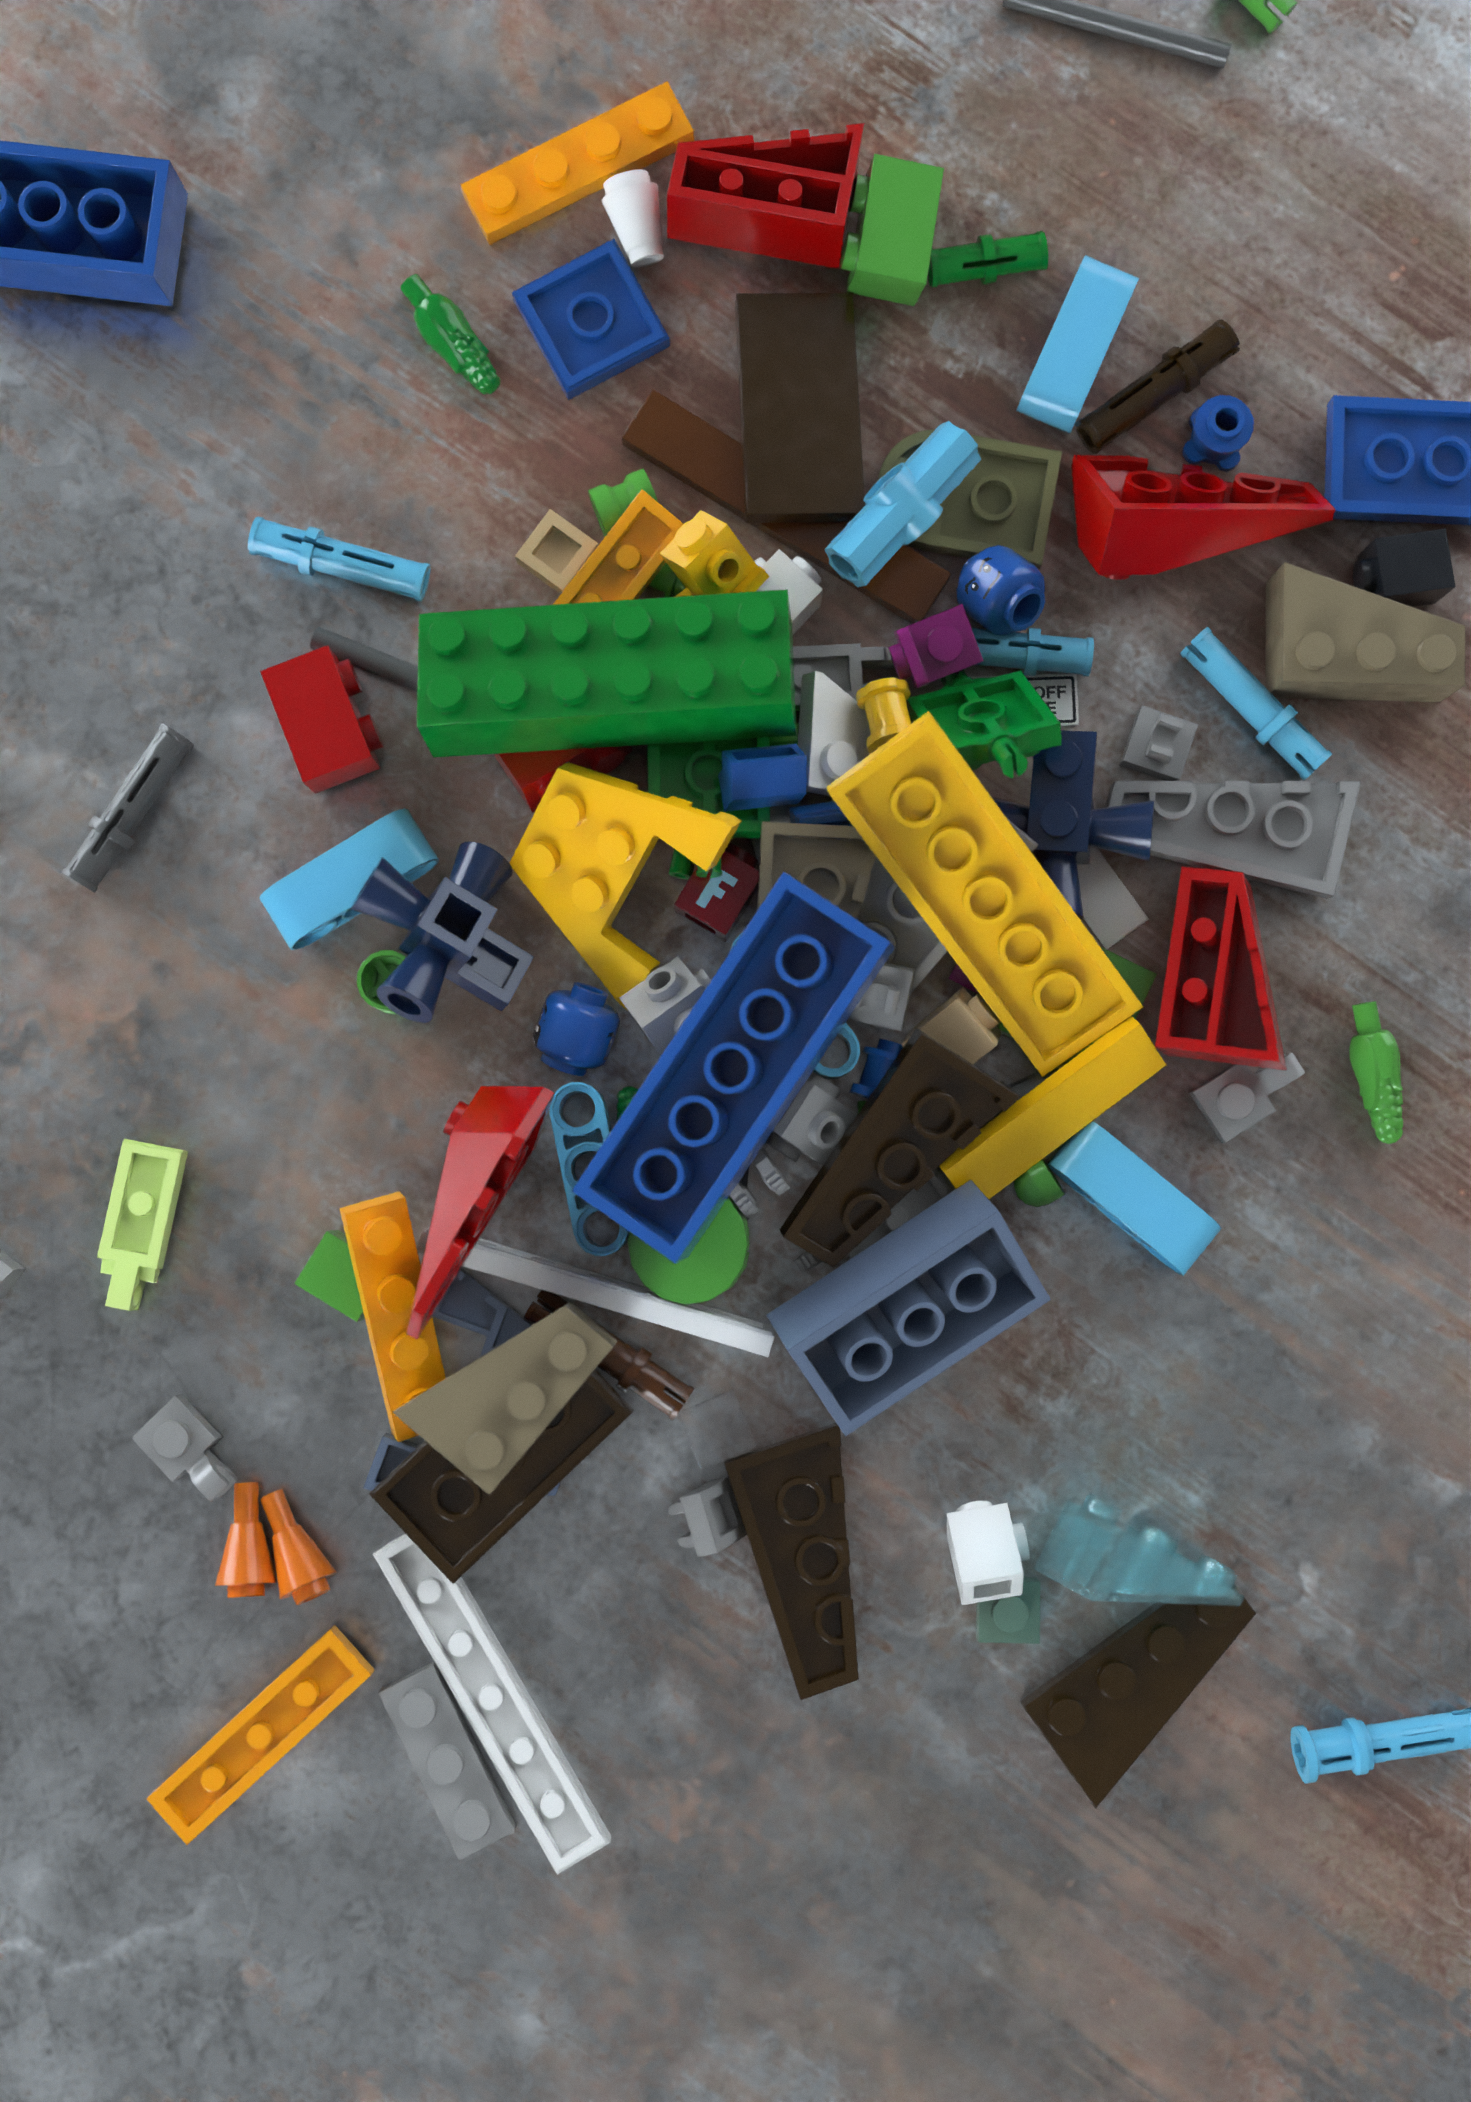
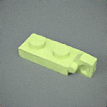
(139, 1219)

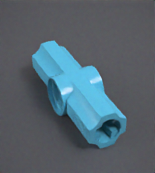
(903, 504)

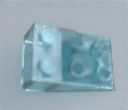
(1119, 1564)

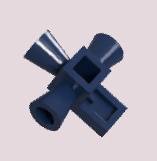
(1064, 815)
(446, 934)

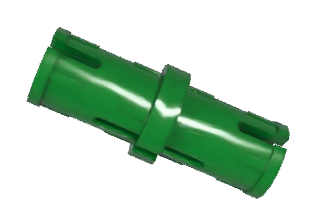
(988, 259)

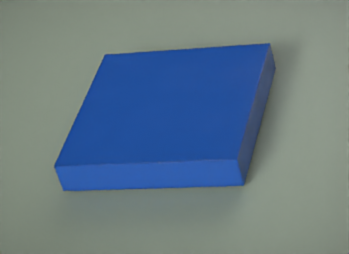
(591, 319)

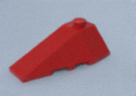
(482, 1161)

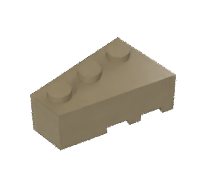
(1355, 644)
(507, 1397)

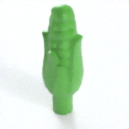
(1377, 1069)

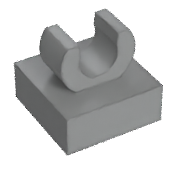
(1158, 744)
(886, 998)
(710, 1517)

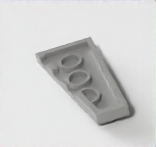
(1269, 831)

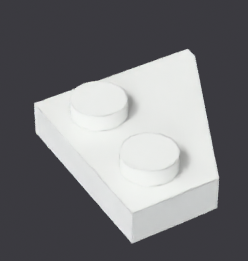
(830, 731)

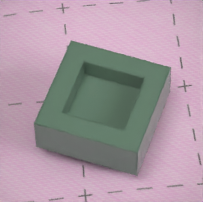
(1011, 1618)

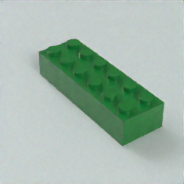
(606, 674)

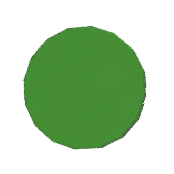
(707, 1271)

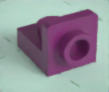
(935, 647)

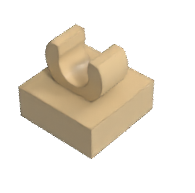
(555, 551)

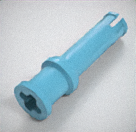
(1360, 1746)

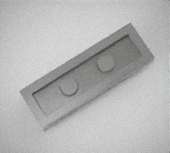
(447, 1760)

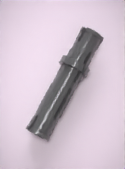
(127, 808)

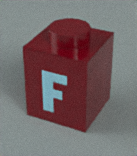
(720, 901)

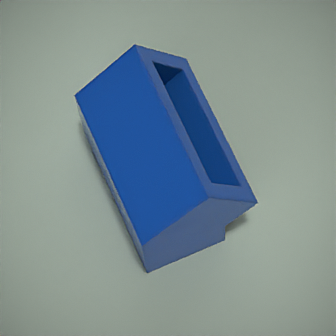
(763, 777)

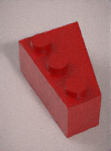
(767, 195)
(1217, 976)

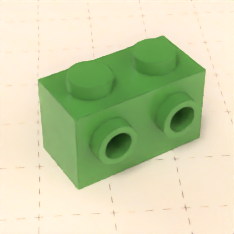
(893, 229)

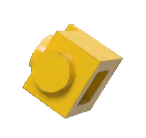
(711, 558)

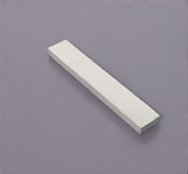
(617, 1295)
(496, 1705)

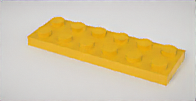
(984, 894)

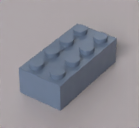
(909, 1307)

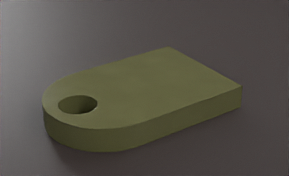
(997, 503)

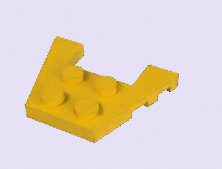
(589, 851)

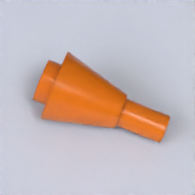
(246, 1555)
(298, 1561)

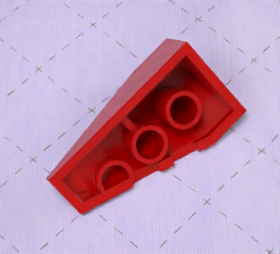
(1162, 520)

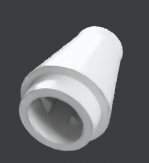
(635, 215)

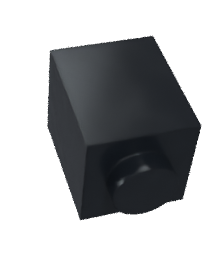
(1407, 568)

